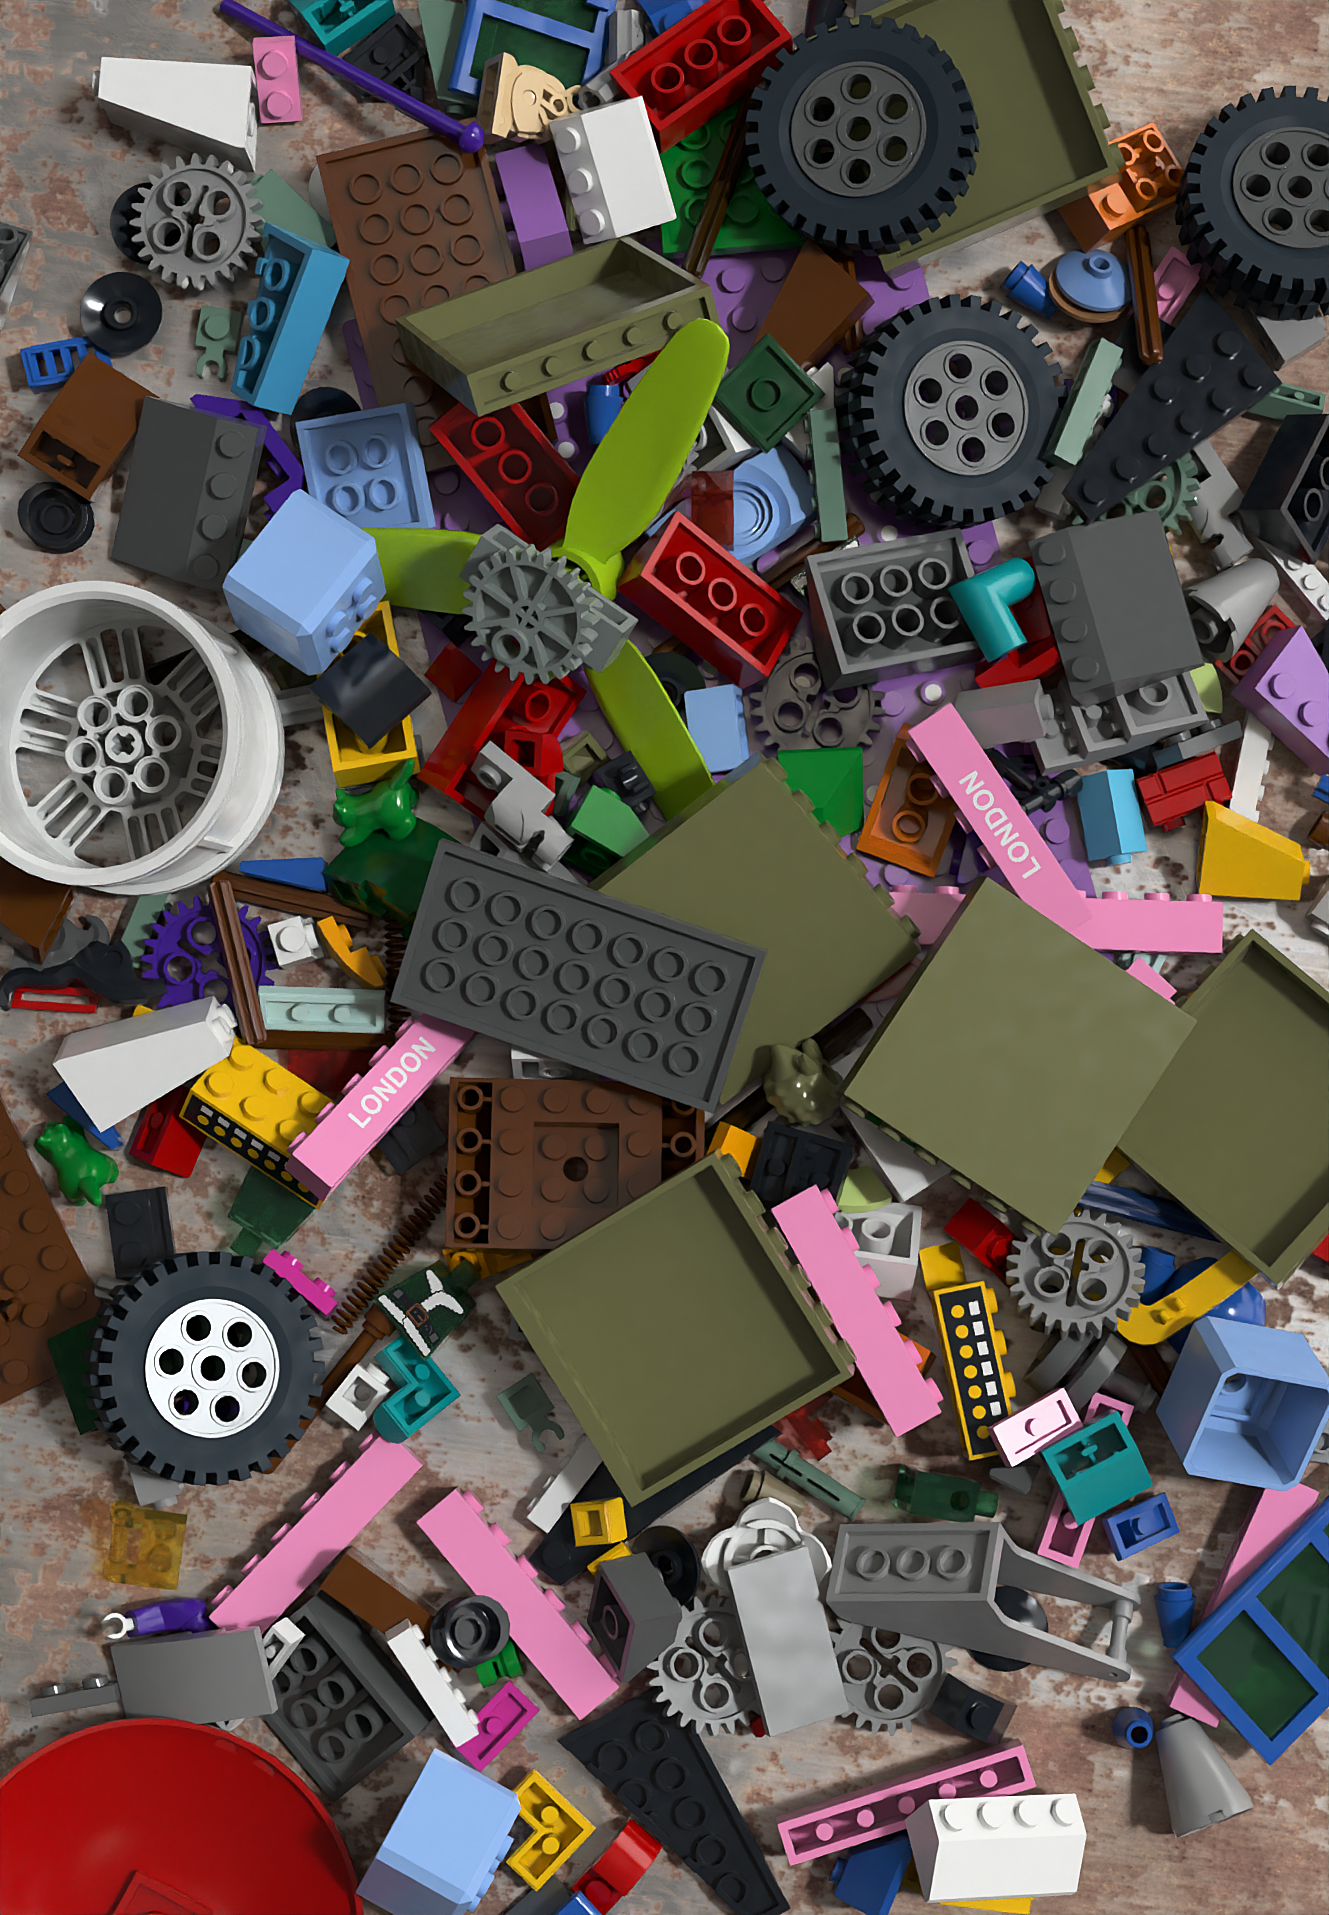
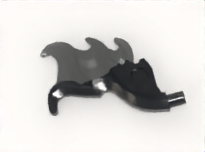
(82, 958)

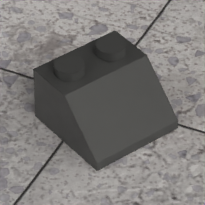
(632, 1613)

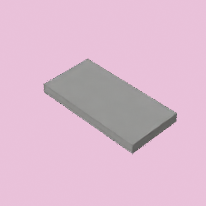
(786, 1640)

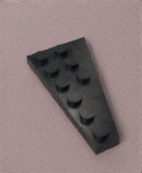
(565, 1561)
(680, 1797)

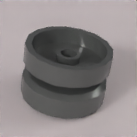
(1080, 1367)

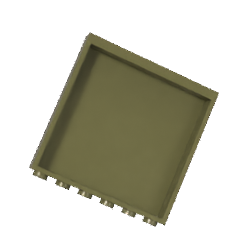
(1034, 115)
(553, 324)
(774, 876)
(1015, 1057)
(1245, 1111)
(677, 1326)

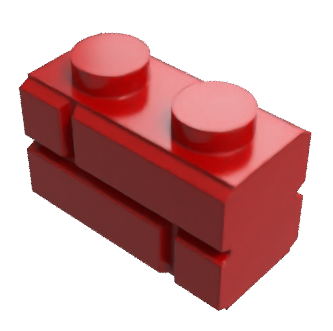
(1181, 791)

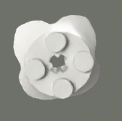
(761, 1527)

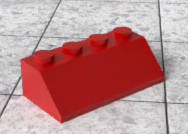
(702, 65)
(710, 601)
(489, 710)

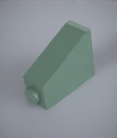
(441, 29)
(290, 211)

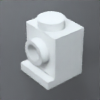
(295, 941)
(349, 1406)

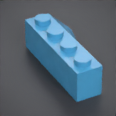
(286, 318)

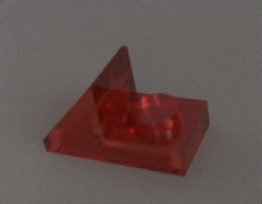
(714, 505)
(328, 1069)
(814, 1432)

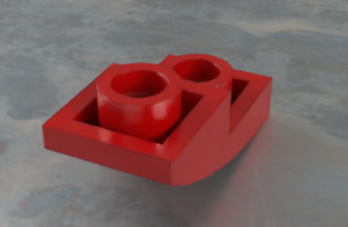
(1254, 644)

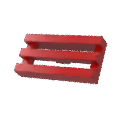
(19, 1002)

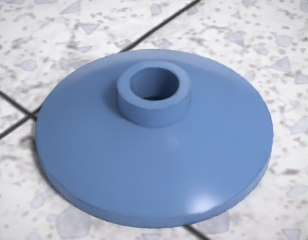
(1094, 280)

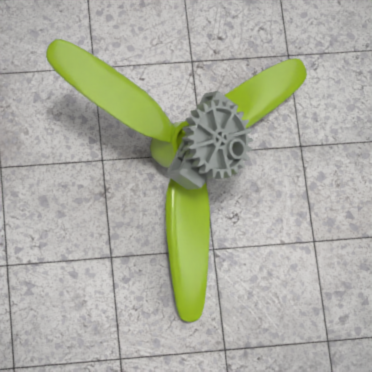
(564, 595)

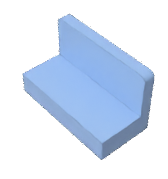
(718, 726)

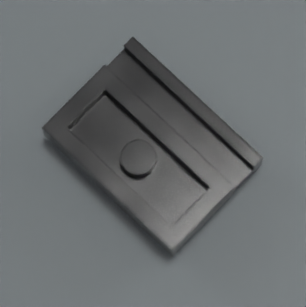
(412, 1138)
(139, 1228)

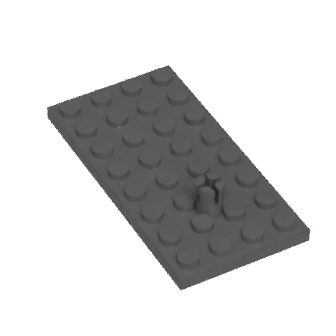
(578, 975)

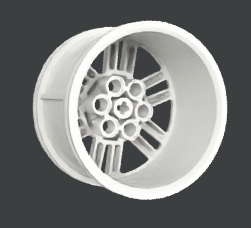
(248, 757)

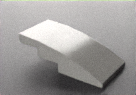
(1117, 725)
(196, 1676)

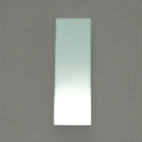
(323, 1009)

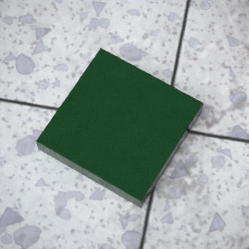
(767, 393)

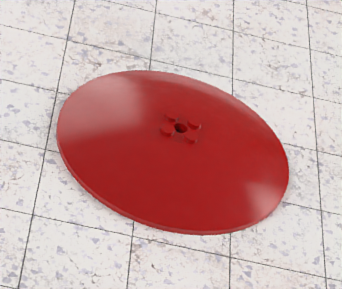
(167, 1825)

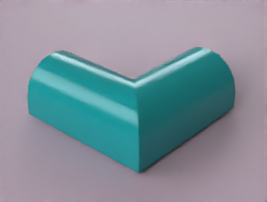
(986, 603)
(421, 1394)

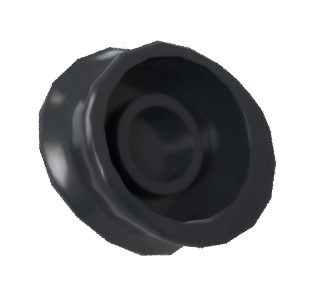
(56, 517)
(469, 1631)

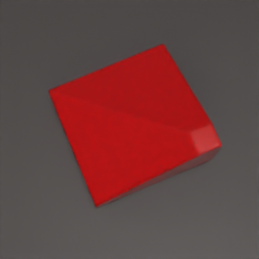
(453, 672)

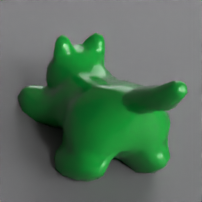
(382, 807)
(77, 1165)

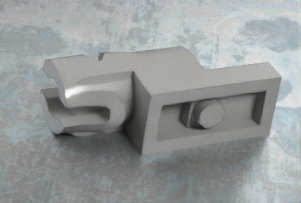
(1217, 504)
(521, 807)

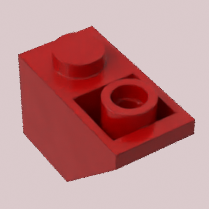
(983, 1238)

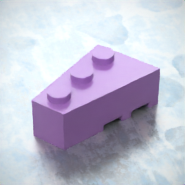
(531, 206)
(1291, 696)

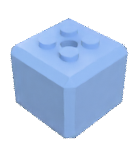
(306, 583)
(1257, 1425)
(442, 1842)

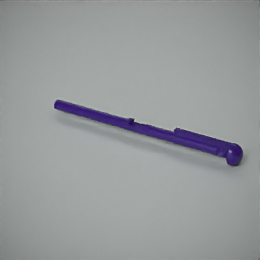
(468, 137)

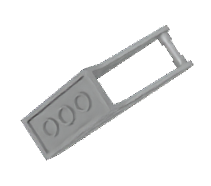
(942, 1588)

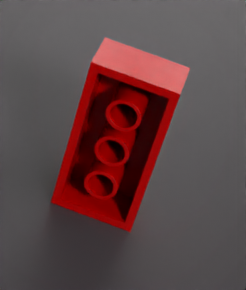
(512, 469)

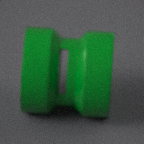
(504, 1664)

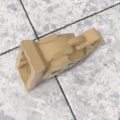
(520, 101)

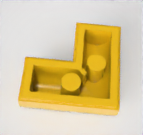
(556, 1833)

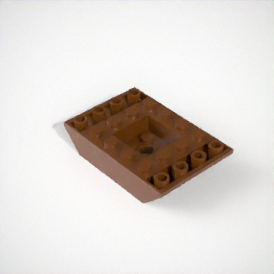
(519, 1133)

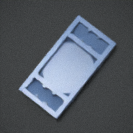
(769, 503)

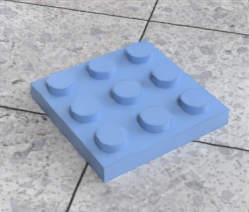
(368, 467)

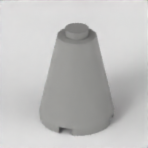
(1229, 606)
(1196, 1778)

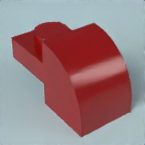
(1015, 667)
(538, 755)
(618, 1866)

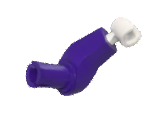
(162, 1616)

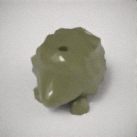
(802, 1084)

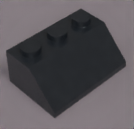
(1291, 489)

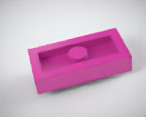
(316, 1293)
(499, 1723)

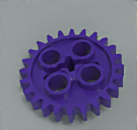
(179, 928)

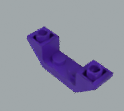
(282, 461)

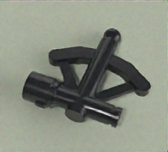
(1036, 793)

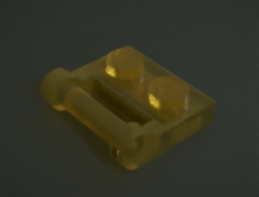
(158, 1551)

